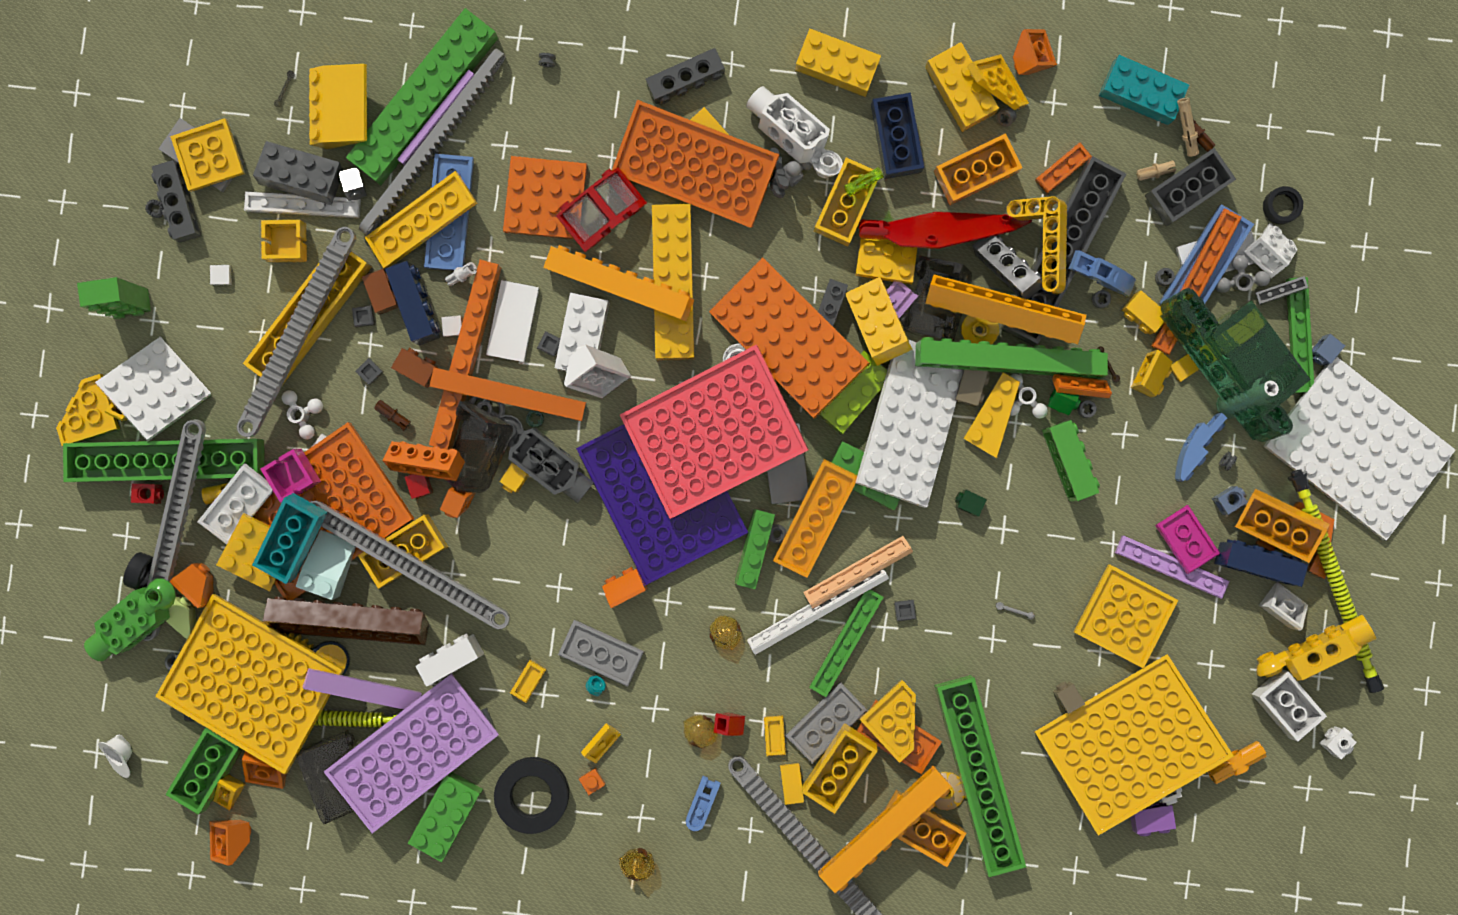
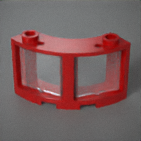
(600, 205)

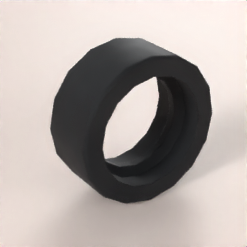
(1296, 199)
(138, 571)

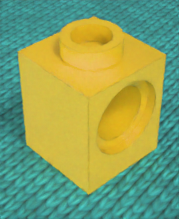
(513, 478)

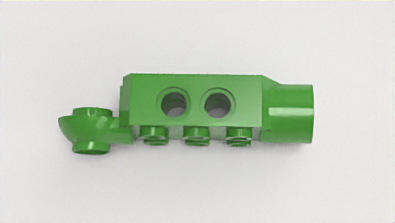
(131, 620)

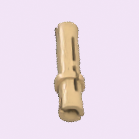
(1189, 134)

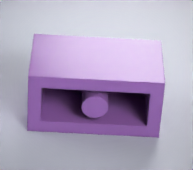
(1154, 818)

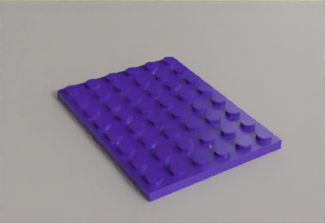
(651, 537)

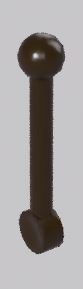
(1115, 378)

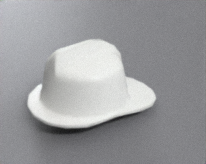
(118, 753)

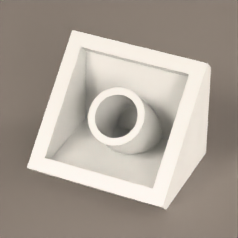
(1285, 607)

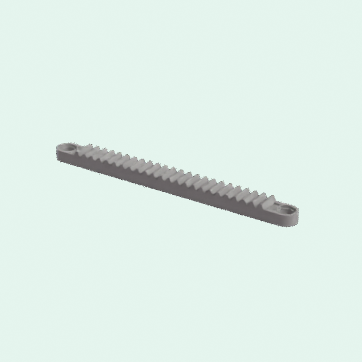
(432, 142)
(296, 332)
(177, 505)
(412, 567)
(797, 832)

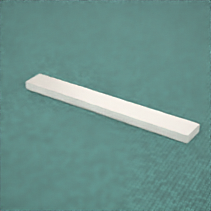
(808, 615)

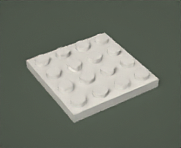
(153, 388)

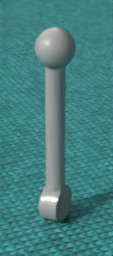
(1000, 606)

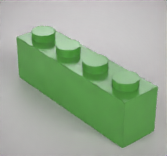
(754, 549)

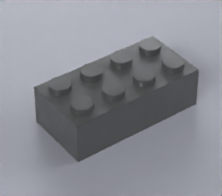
(298, 173)
(1190, 187)

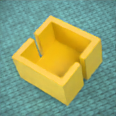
(285, 240)

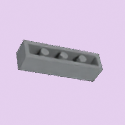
(1282, 290)

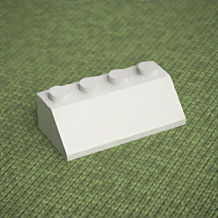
(595, 371)

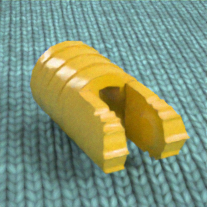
(210, 493)

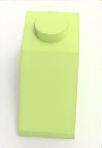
(182, 616)

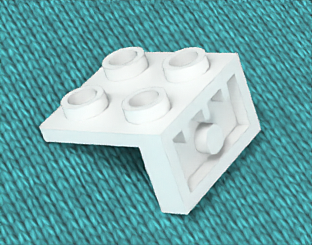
(1272, 250)

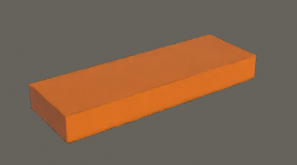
(1063, 168)
(1081, 386)

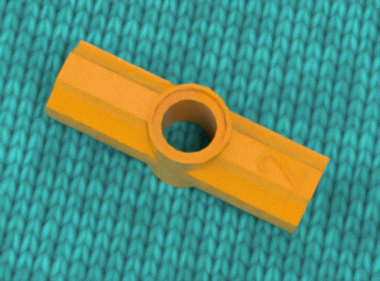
(1239, 763)

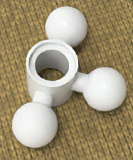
(314, 406)
(1039, 410)

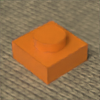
(592, 781)

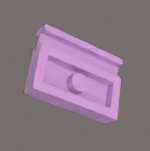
(901, 297)

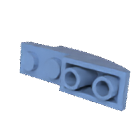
(1103, 272)
(1192, 452)

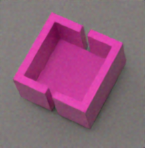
(290, 476)

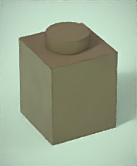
(1068, 696)

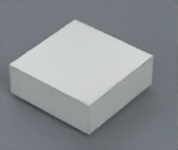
(220, 275)
(451, 325)

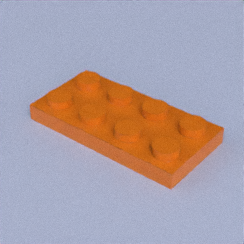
(924, 746)

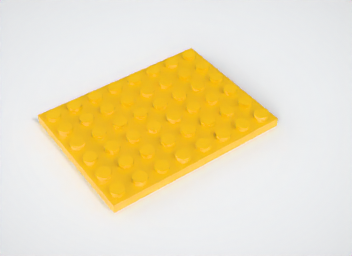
(247, 683)
(1133, 744)

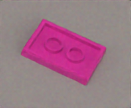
(1187, 539)

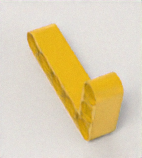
(1049, 236)

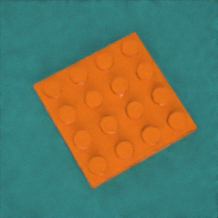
(537, 192)

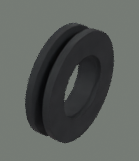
(510, 812)

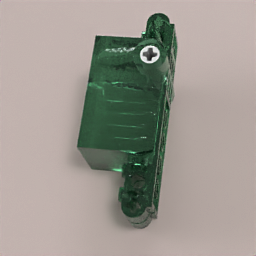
(1240, 360)

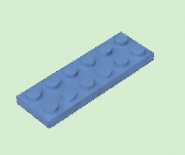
(448, 246)
(1233, 246)

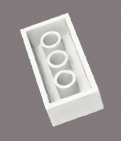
(582, 326)

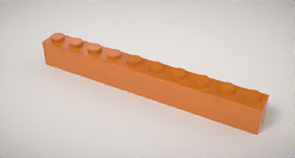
(466, 350)

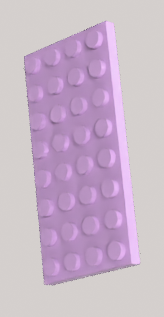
(411, 753)

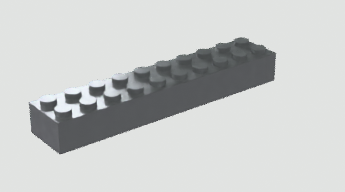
(1085, 212)

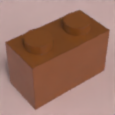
(380, 292)
(414, 367)

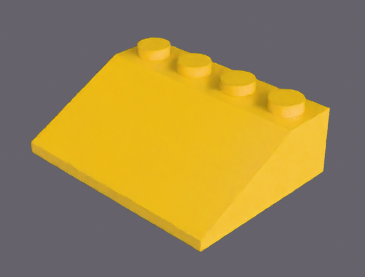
(338, 105)

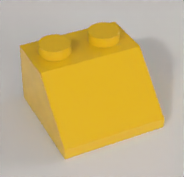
(1152, 374)

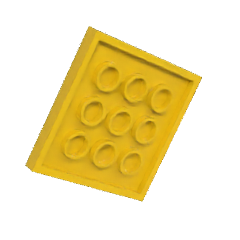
(1125, 616)

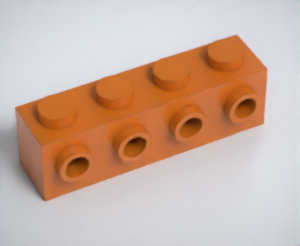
(424, 460)

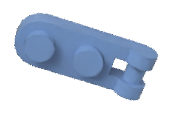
(701, 804)

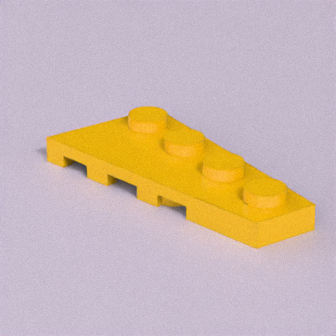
(991, 422)

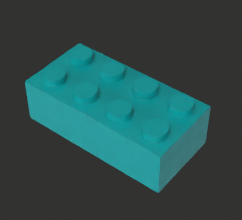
(1143, 90)
(289, 538)

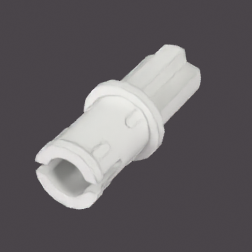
(461, 274)

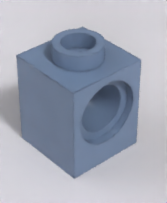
(1327, 350)
(1223, 504)

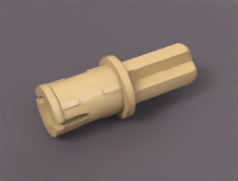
(1156, 170)

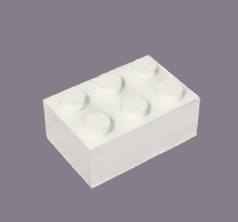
(449, 658)
(1289, 705)

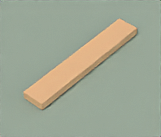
(858, 572)

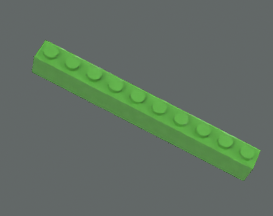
(1011, 359)

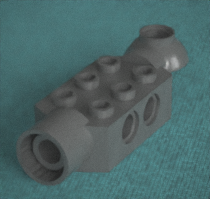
(546, 461)

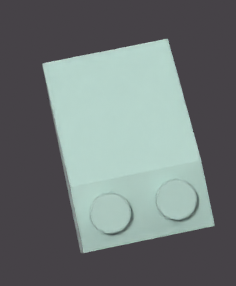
(326, 566)

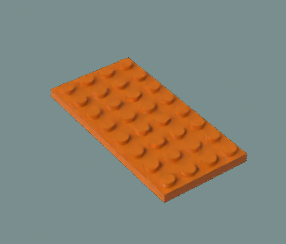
(695, 163)
(794, 338)

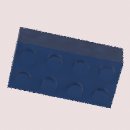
(897, 135)
(413, 303)
(1261, 562)

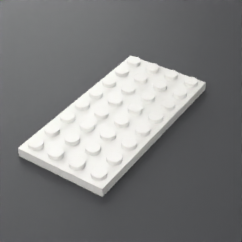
(909, 429)

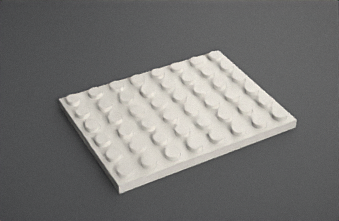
(1361, 448)

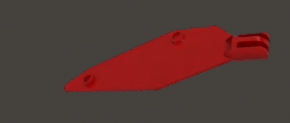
(939, 229)

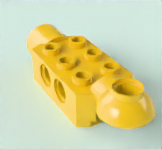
(1345, 642)

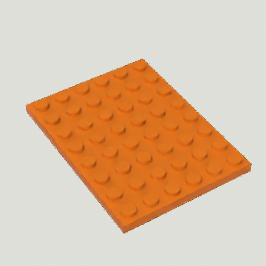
(351, 485)

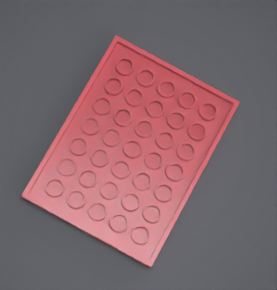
(714, 432)

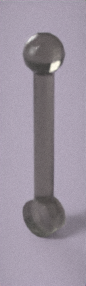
(277, 103)

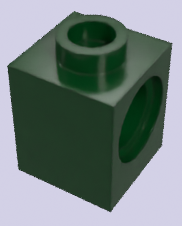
(970, 502)

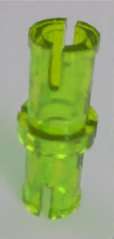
(853, 186)

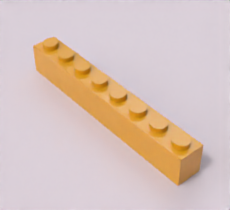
(619, 283)
(1006, 309)
(884, 829)

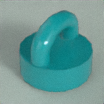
(595, 685)

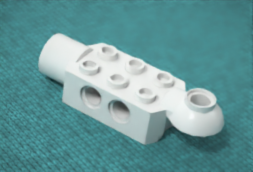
(795, 130)

